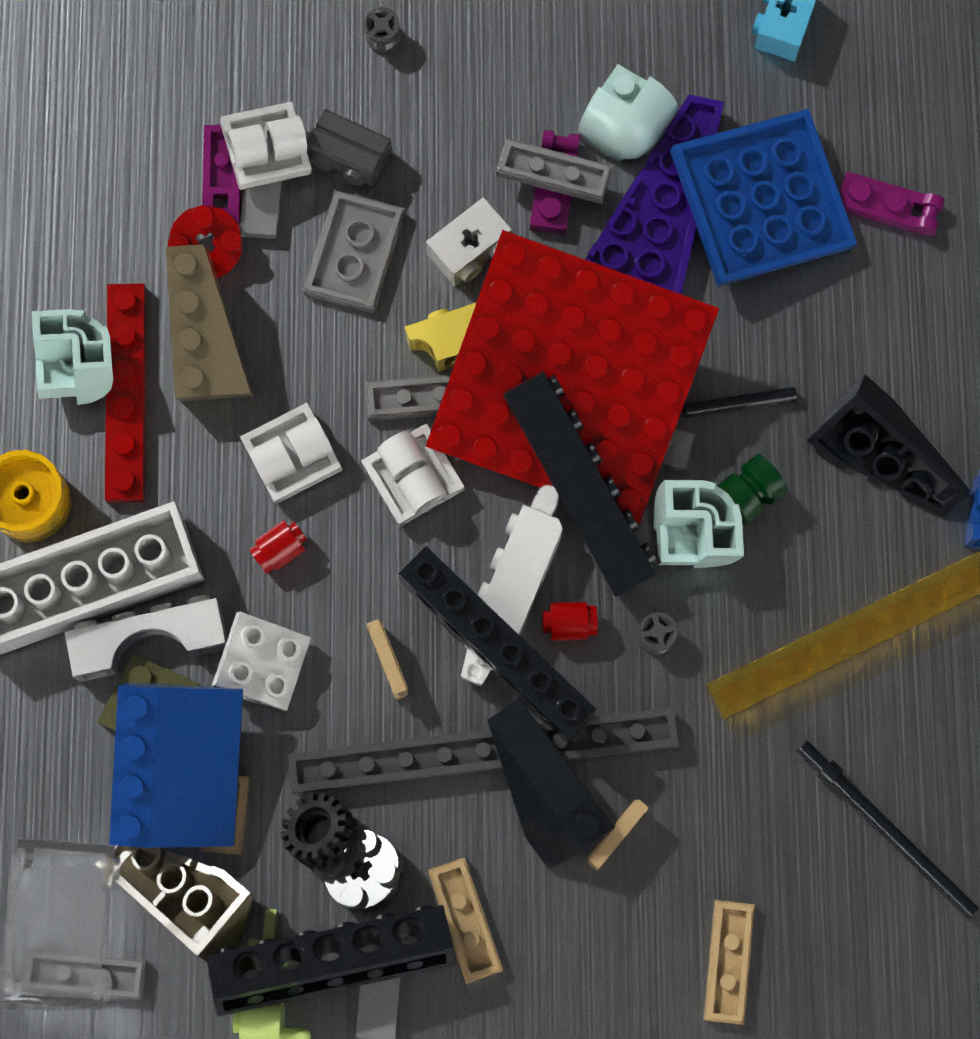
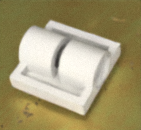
(266, 145)
(291, 453)
(411, 475)
(262, 661)

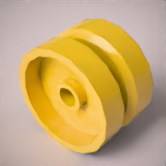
(48, 500)

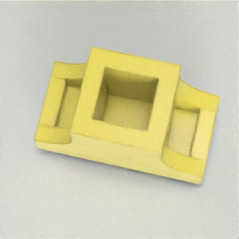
(440, 335)

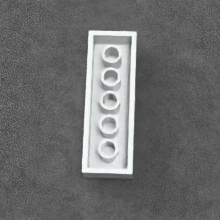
(95, 575)

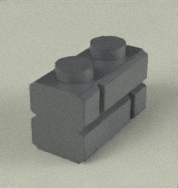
(348, 149)

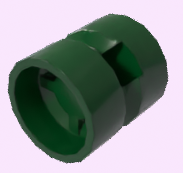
(754, 486)

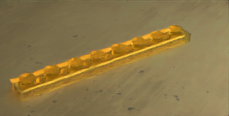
(846, 637)

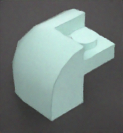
(627, 116)
(71, 355)
(696, 524)

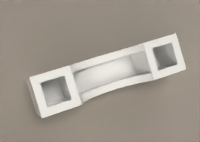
(98, 648)

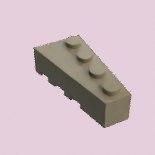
(202, 334)

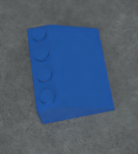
(175, 766)

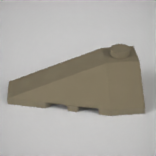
(186, 896)

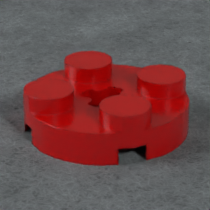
(211, 220)

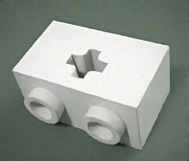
(448, 249)

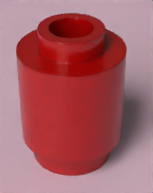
(278, 546)
(570, 621)

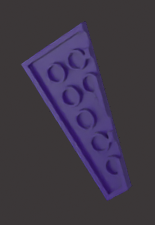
(653, 223)

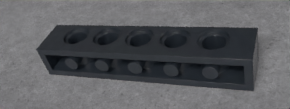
(497, 644)
(316, 976)

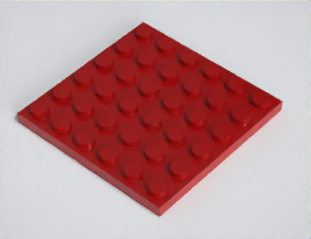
(608, 338)

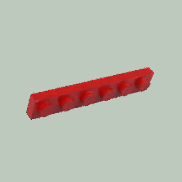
(127, 396)

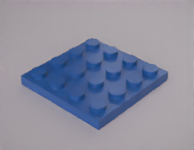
(763, 197)

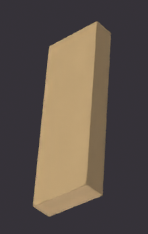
(465, 920)
(729, 962)

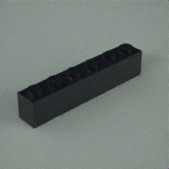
(579, 482)

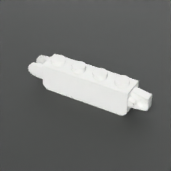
(519, 570)

